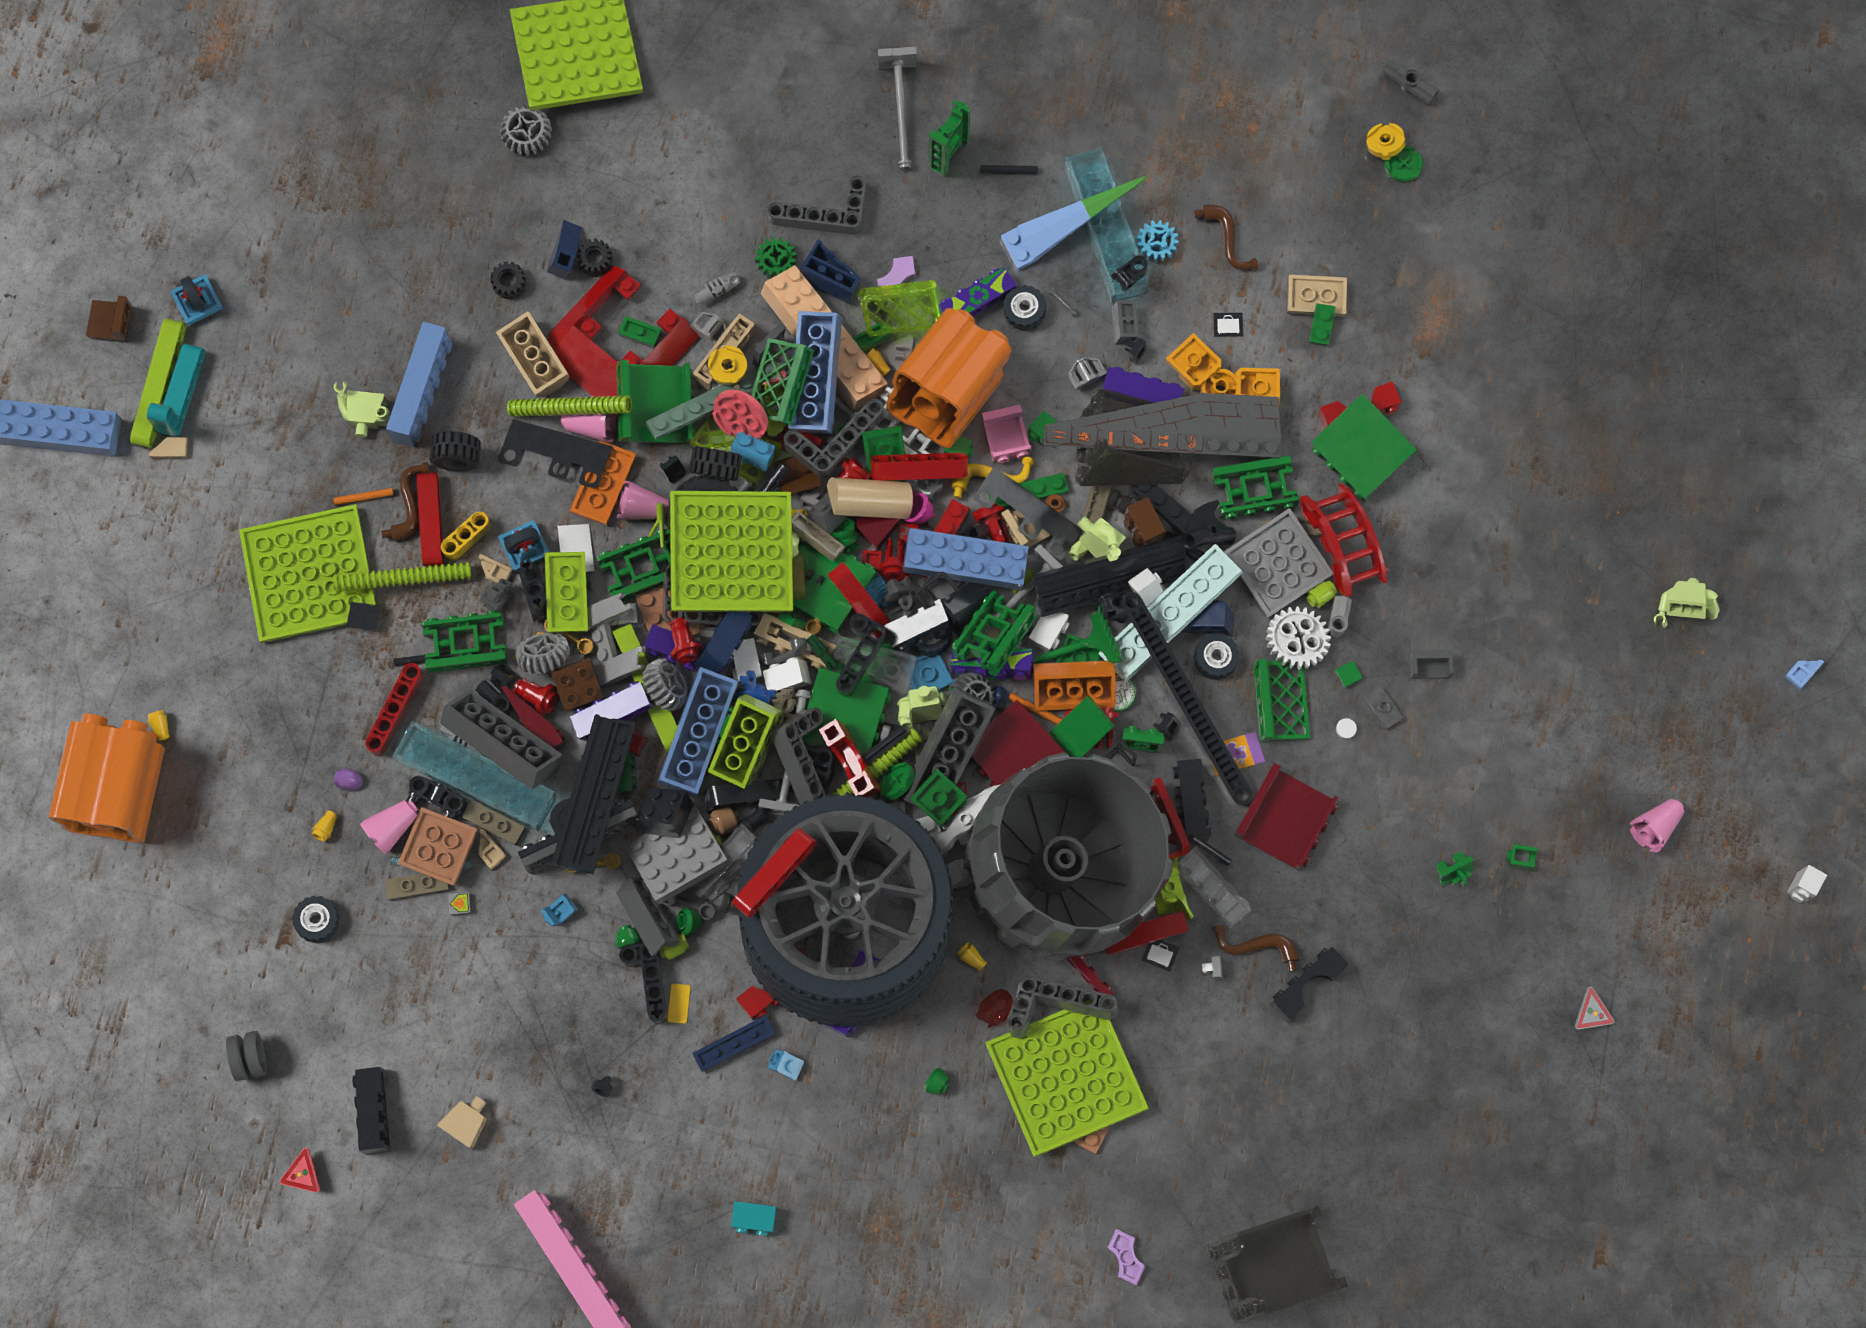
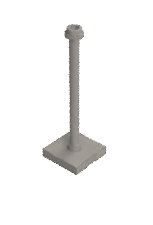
(898, 59)
(1048, 562)
(781, 805)

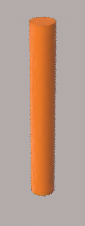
(363, 496)
(1031, 707)

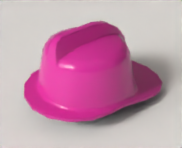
(921, 509)

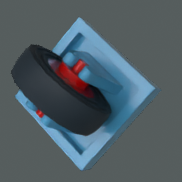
(196, 299)
(523, 544)

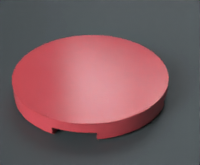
(739, 412)

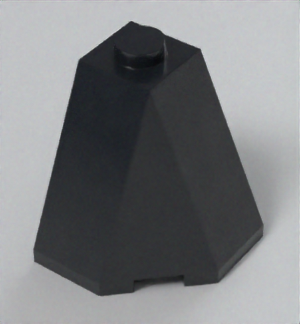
(962, 605)

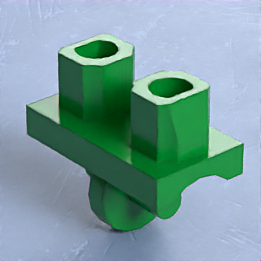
(1456, 873)

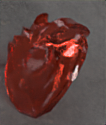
(995, 1007)

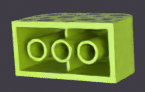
(745, 741)

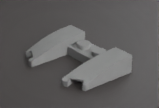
(611, 666)

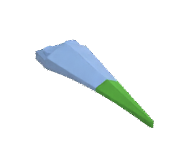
(1038, 236)

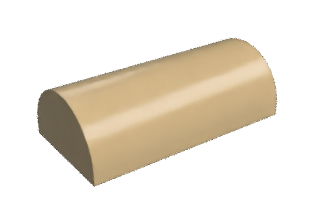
(533, 355)
(870, 498)

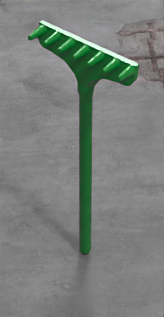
(1099, 638)

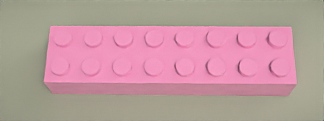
(569, 1262)

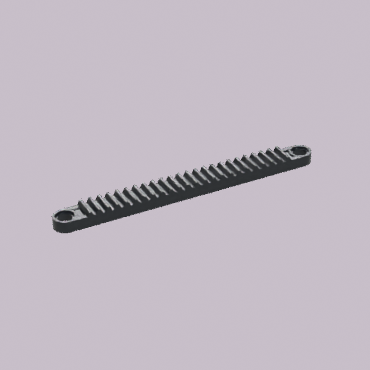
(1187, 698)

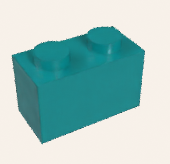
(754, 1218)

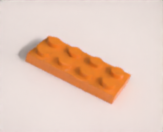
(599, 502)

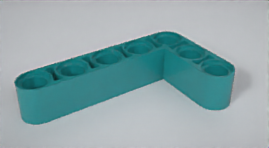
(170, 416)

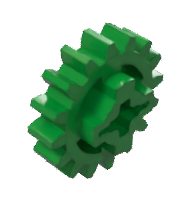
(767, 259)

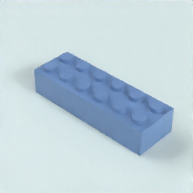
(419, 385)
(817, 401)
(59, 427)
(965, 559)
(697, 732)

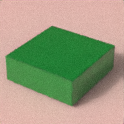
(792, 620)
(1348, 674)

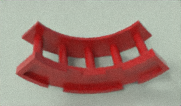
(1331, 541)

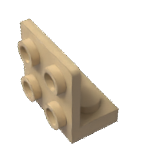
(1012, 522)

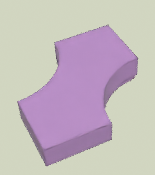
(901, 271)
(1129, 1267)

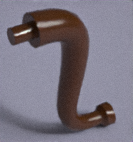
(1219, 213)
(407, 528)
(1283, 943)

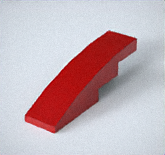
(1151, 931)

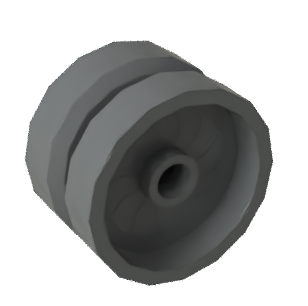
(246, 1056)

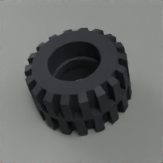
(455, 451)
(715, 463)

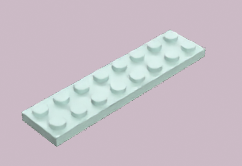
(1177, 607)

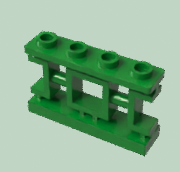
(949, 138)
(1254, 472)
(632, 552)
(1004, 643)
(464, 657)

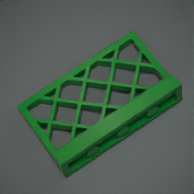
(795, 381)
(1264, 701)

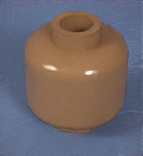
(724, 820)

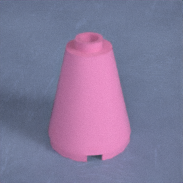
(591, 425)
(639, 503)
(390, 824)
(1657, 824)

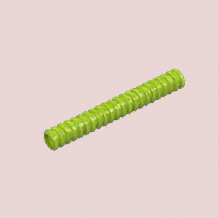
(568, 406)
(402, 576)
(887, 759)

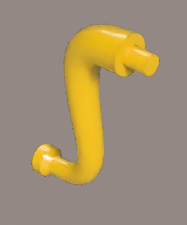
(980, 470)

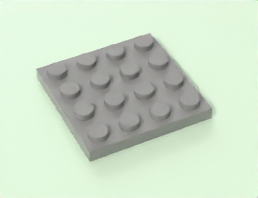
(1279, 562)
(677, 863)

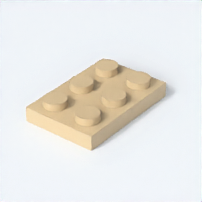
(1307, 290)

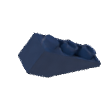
(564, 250)

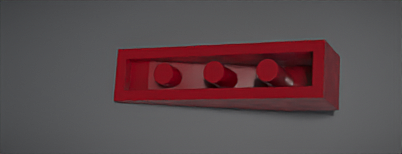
(535, 722)

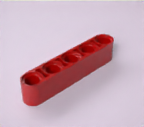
(919, 466)
(430, 519)
(857, 595)
(394, 719)
(774, 872)

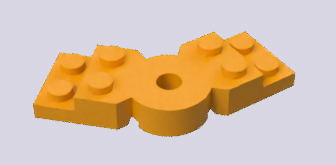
(1202, 371)

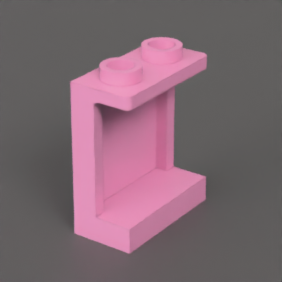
(1006, 434)

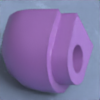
(348, 779)

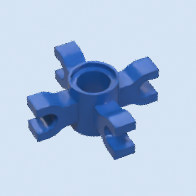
(753, 689)

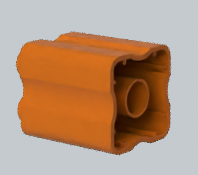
(948, 377)
(107, 779)

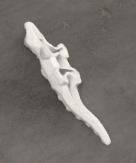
(962, 823)

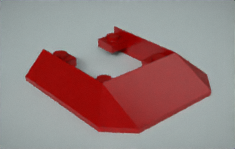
(587, 362)

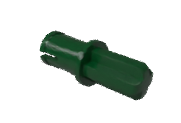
(822, 652)

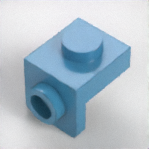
(559, 911)
(785, 1064)

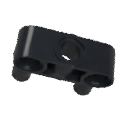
(532, 581)
(823, 767)
(437, 795)

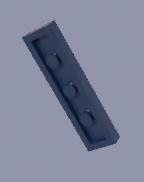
(733, 1043)

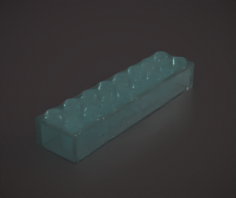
(1108, 229)
(473, 776)

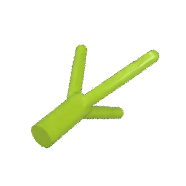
(660, 521)

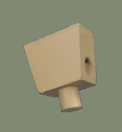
(465, 1122)

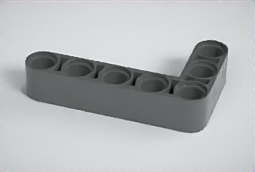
(824, 214)
(837, 443)
(702, 618)
(795, 756)
(1056, 1000)

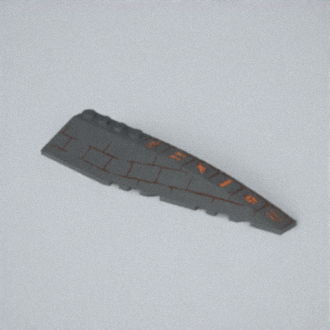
(1181, 425)

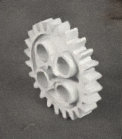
(1281, 641)

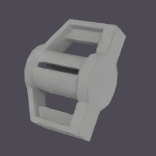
(708, 331)
(1086, 372)

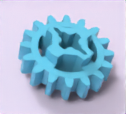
(1157, 249)

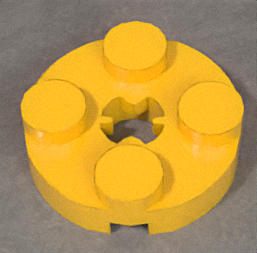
(1387, 149)
(730, 376)

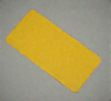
(678, 1003)

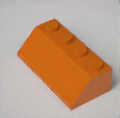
(1067, 684)

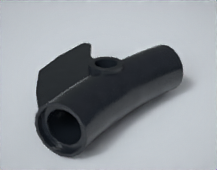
(1206, 528)

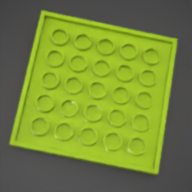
(575, 52)
(731, 551)
(293, 571)
(1066, 1079)

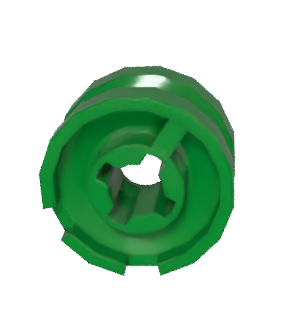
(845, 532)

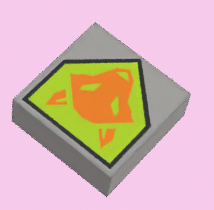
(459, 903)

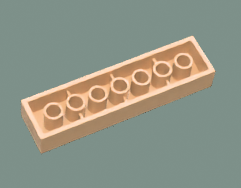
(856, 376)

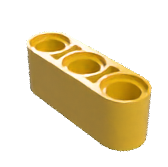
(468, 526)

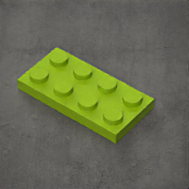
(566, 592)

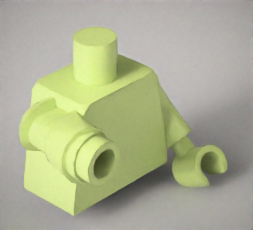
(362, 409)
(1099, 539)
(1688, 600)
(921, 706)

